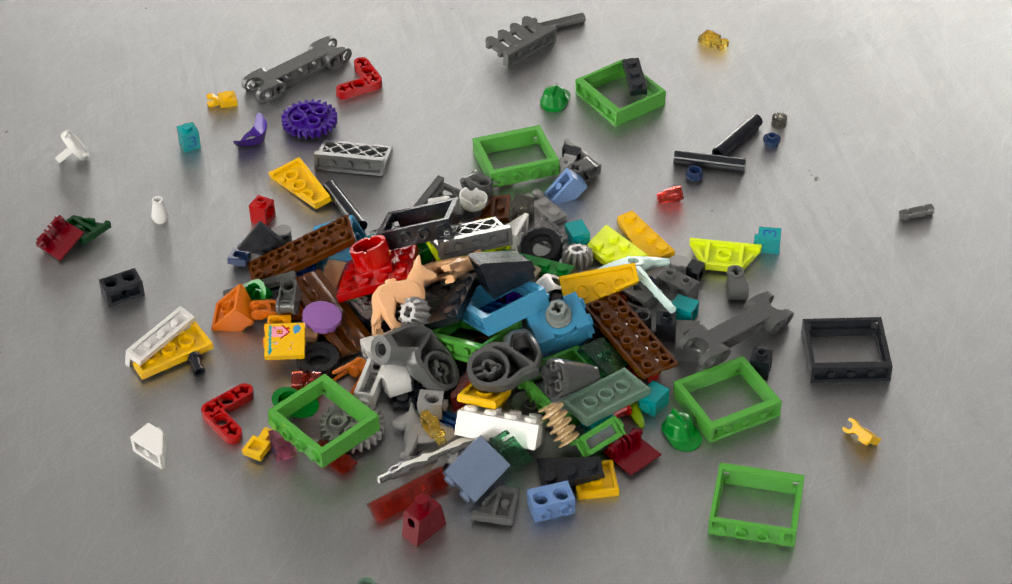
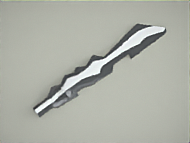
(424, 459)

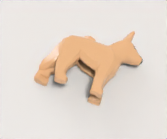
(450, 268)
(394, 294)

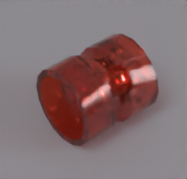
(300, 379)

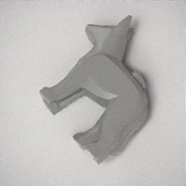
(418, 440)

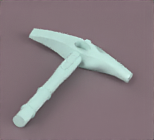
(643, 265)

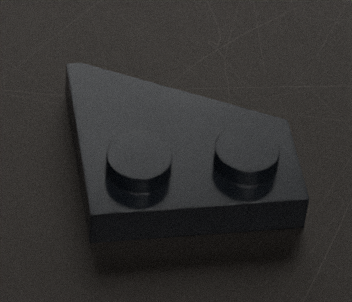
(261, 240)

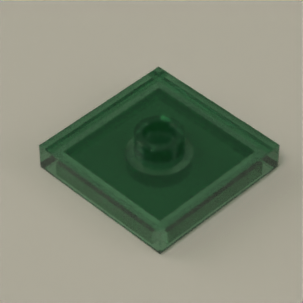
(603, 356)

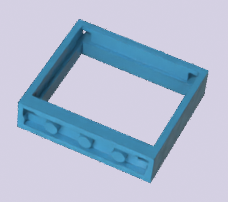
(534, 300)

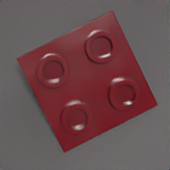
(59, 238)
(631, 452)

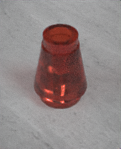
(670, 195)

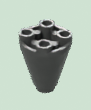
(567, 376)

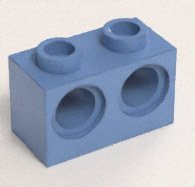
(550, 501)

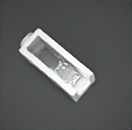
(369, 384)

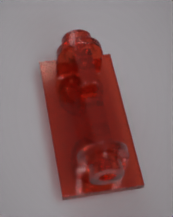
(341, 464)

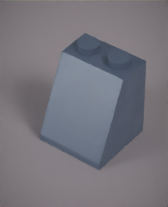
(475, 469)

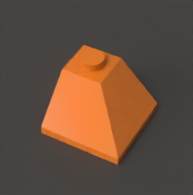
(233, 311)

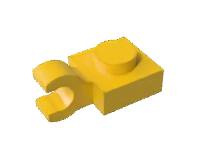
(224, 99)
(865, 435)
(258, 446)

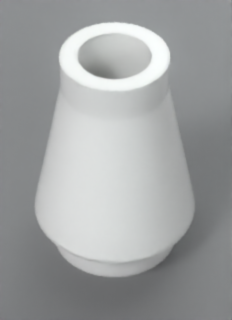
(159, 211)

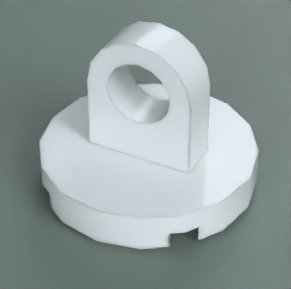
(74, 146)

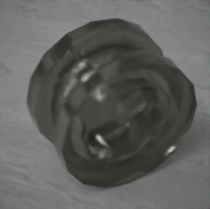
(779, 120)

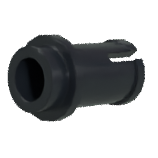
(195, 360)

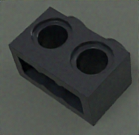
(121, 287)

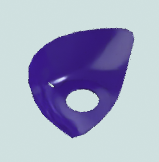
(258, 130)

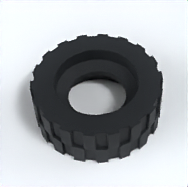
(543, 235)
(320, 350)

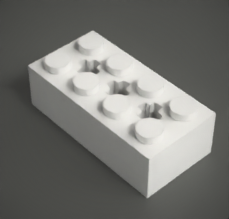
(488, 423)

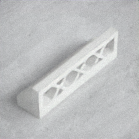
(158, 337)

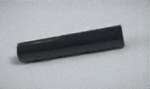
(738, 135)
(709, 161)
(343, 203)

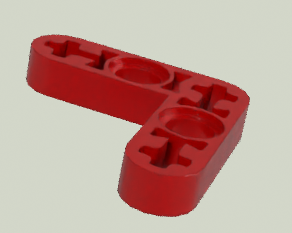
(351, 89)
(216, 411)

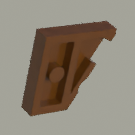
(497, 207)

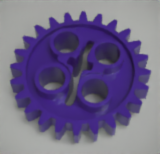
(309, 119)

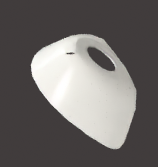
(549, 281)

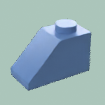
(566, 187)

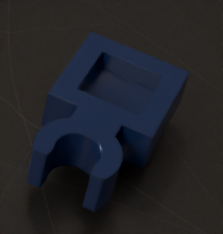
(238, 258)

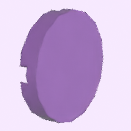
(322, 317)

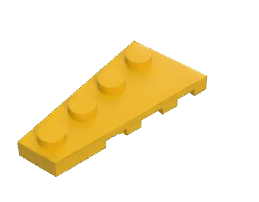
(301, 182)
(644, 236)
(600, 282)
(176, 351)

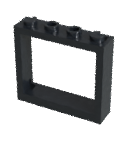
(421, 223)
(847, 371)

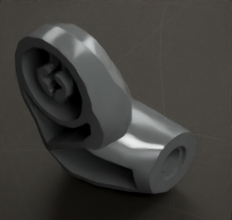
(420, 352)
(505, 363)

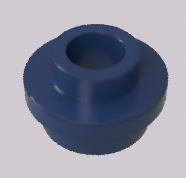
(771, 140)
(694, 173)

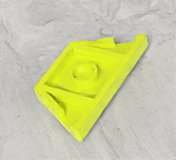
(611, 246)
(722, 254)

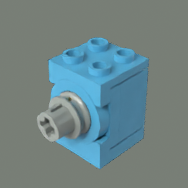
(561, 325)

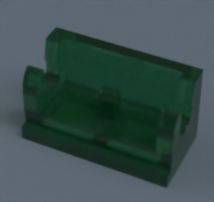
(511, 451)

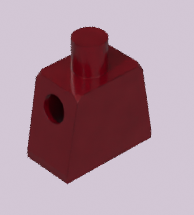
(422, 520)

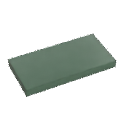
(605, 396)

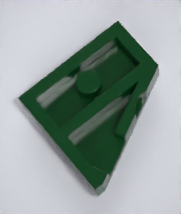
(89, 226)

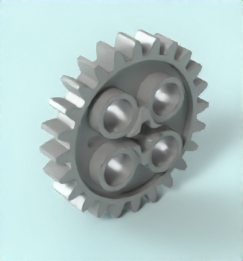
(338, 421)

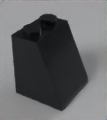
(501, 271)

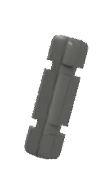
(916, 212)

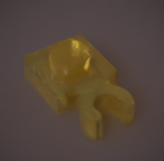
(712, 39)
(431, 424)

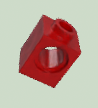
(262, 210)

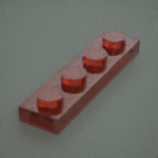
(406, 494)

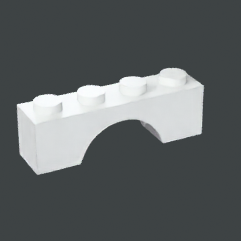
(394, 377)

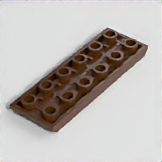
(305, 250)
(346, 336)
(630, 336)

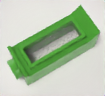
(599, 436)

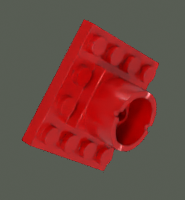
(373, 265)

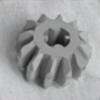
(577, 255)
(414, 311)

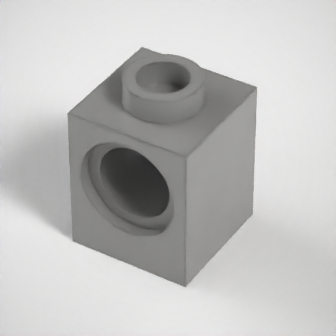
(433, 401)

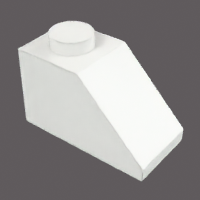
(150, 444)

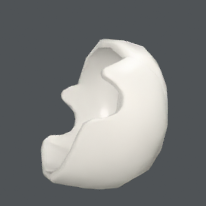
(473, 200)

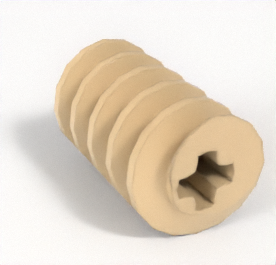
(559, 423)

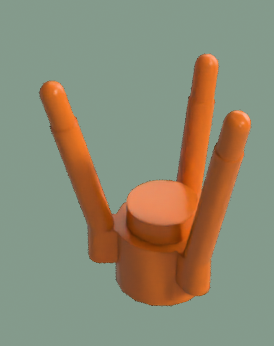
(354, 368)

